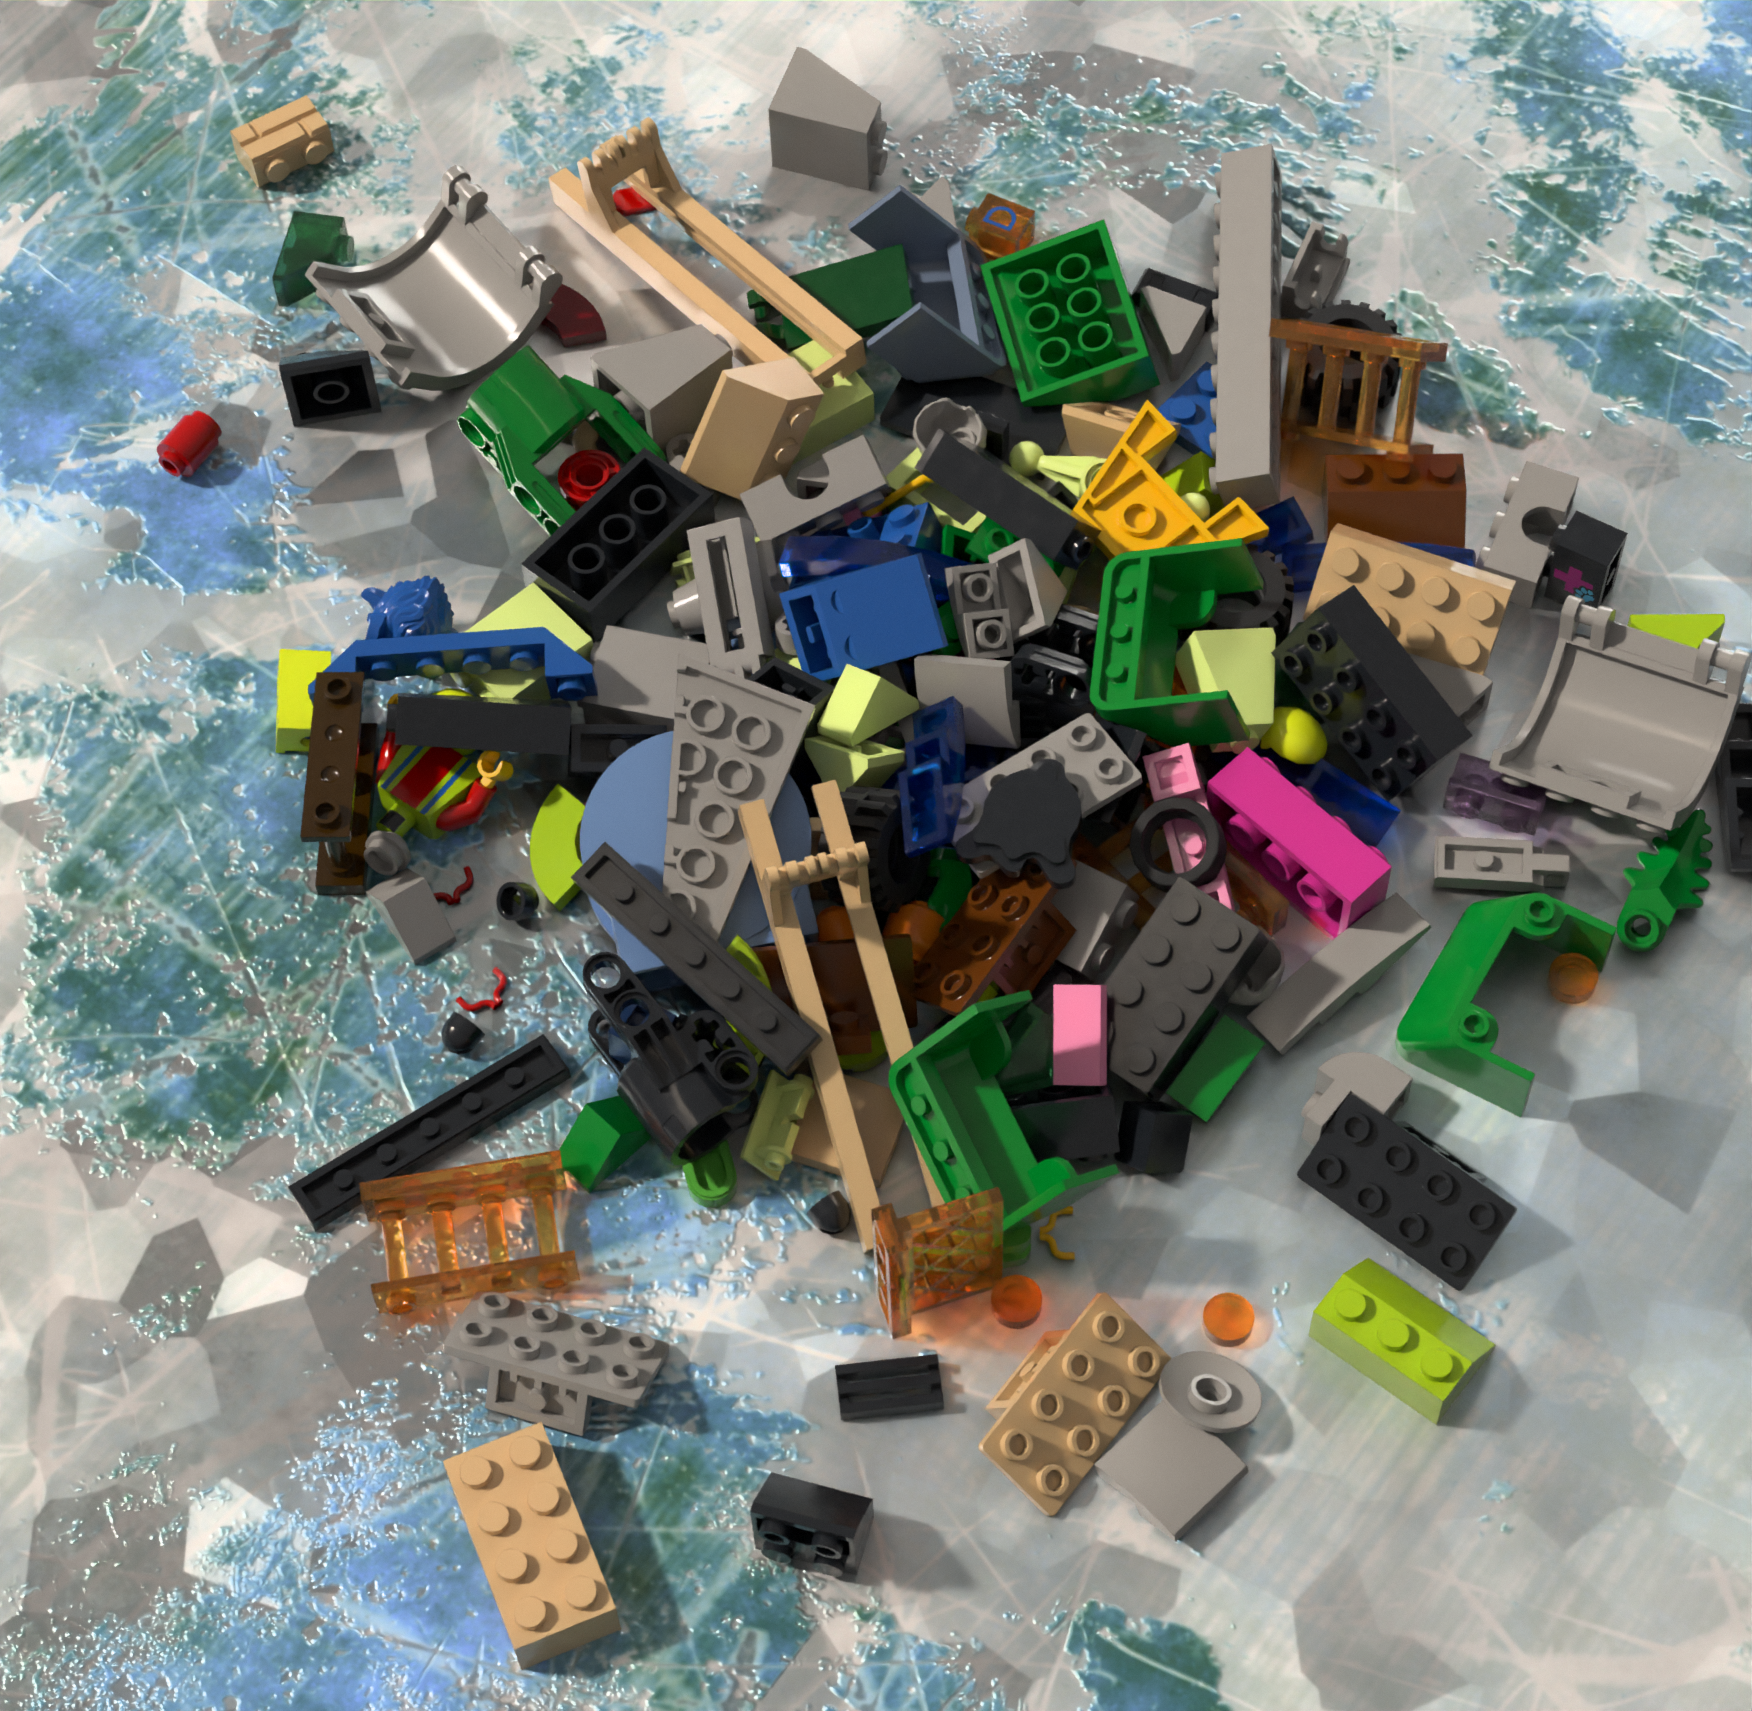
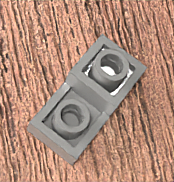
(977, 611)

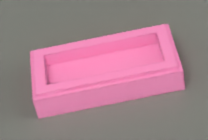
(1080, 1035)

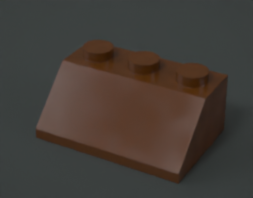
(1397, 498)

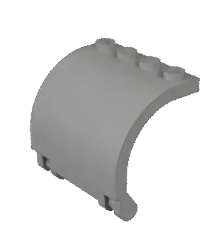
(446, 299)
(1626, 720)

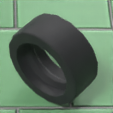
(1156, 816)

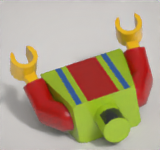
(434, 787)

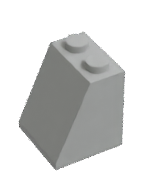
(826, 125)
(664, 379)

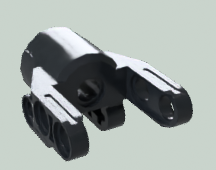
(1053, 673)
(671, 1076)

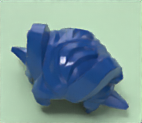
(409, 609)

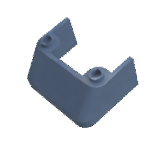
(953, 321)

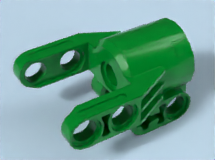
(530, 411)

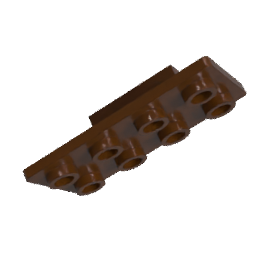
(997, 938)
(846, 989)

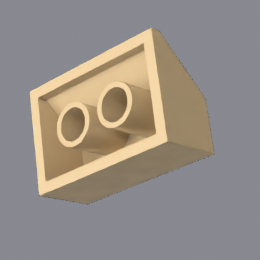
(752, 426)

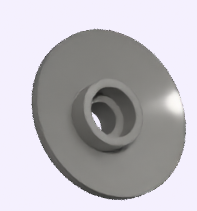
(1210, 1392)

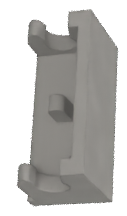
(1314, 273)

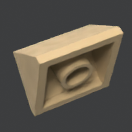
(1098, 427)

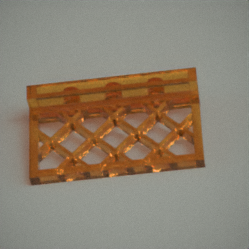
(901, 1262)

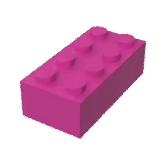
(1297, 844)

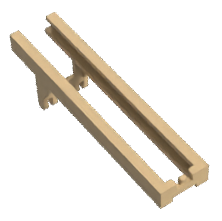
(647, 170)
(776, 883)

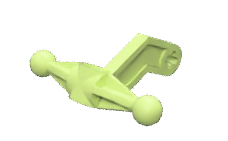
(1076, 475)

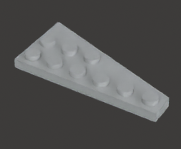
(727, 750)

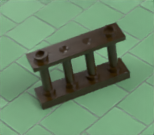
(340, 783)

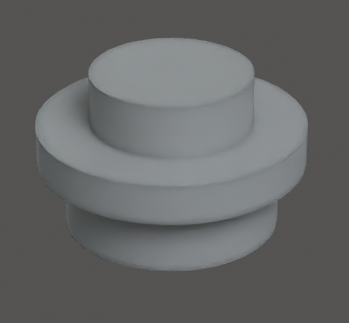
(386, 852)

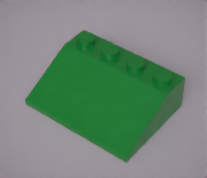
(1070, 320)

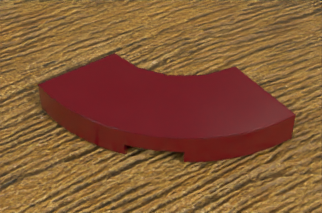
(574, 318)

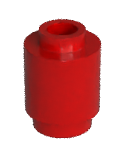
(189, 444)

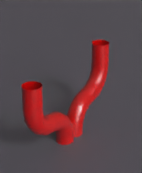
(456, 894)
(487, 1003)

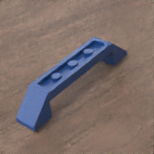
(475, 653)

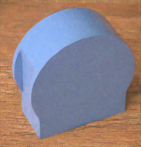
(631, 816)

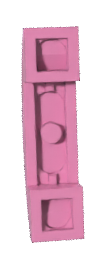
(1177, 775)

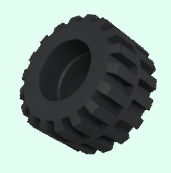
(1355, 317)
(1271, 604)
(877, 820)

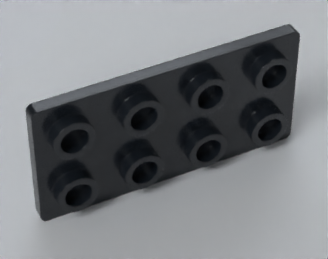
(995, 403)
(1408, 1191)

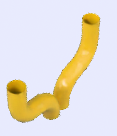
(1051, 1241)

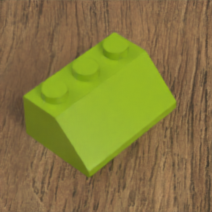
(1399, 1338)

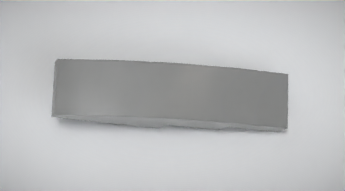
(1339, 971)

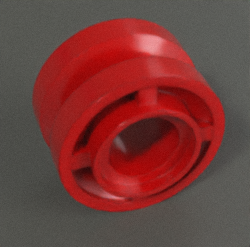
(583, 471)

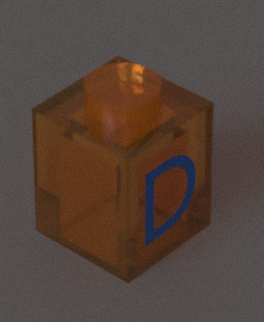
(1000, 226)

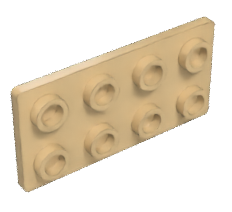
(1070, 1401)

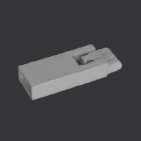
(731, 589)

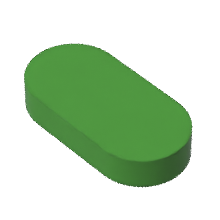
(712, 1178)

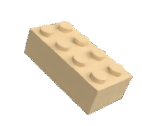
(1423, 599)
(532, 1545)

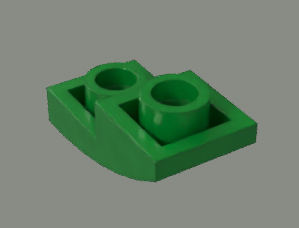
(1215, 1068)

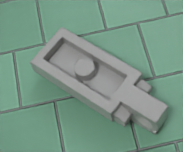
(1496, 865)

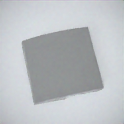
(981, 688)
(1171, 1470)

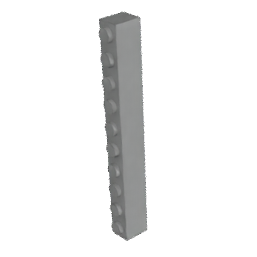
(1247, 358)

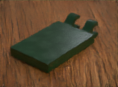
(860, 291)

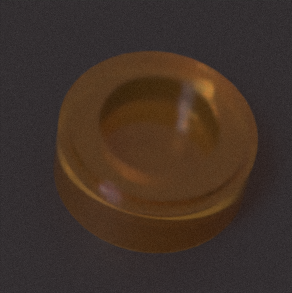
(1572, 978)
(1016, 1301)
(1228, 1319)

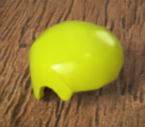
(1295, 736)

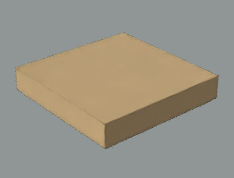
(877, 1121)

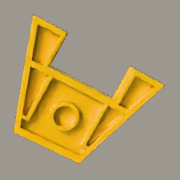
(1141, 510)

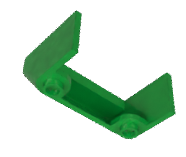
(1140, 611)
(1455, 1037)
(967, 1125)

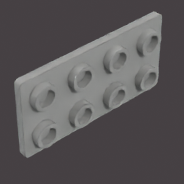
(1091, 765)
(552, 1362)

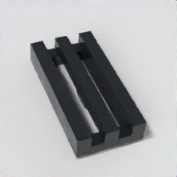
(889, 1368)

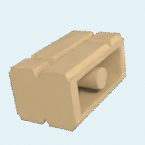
(282, 141)

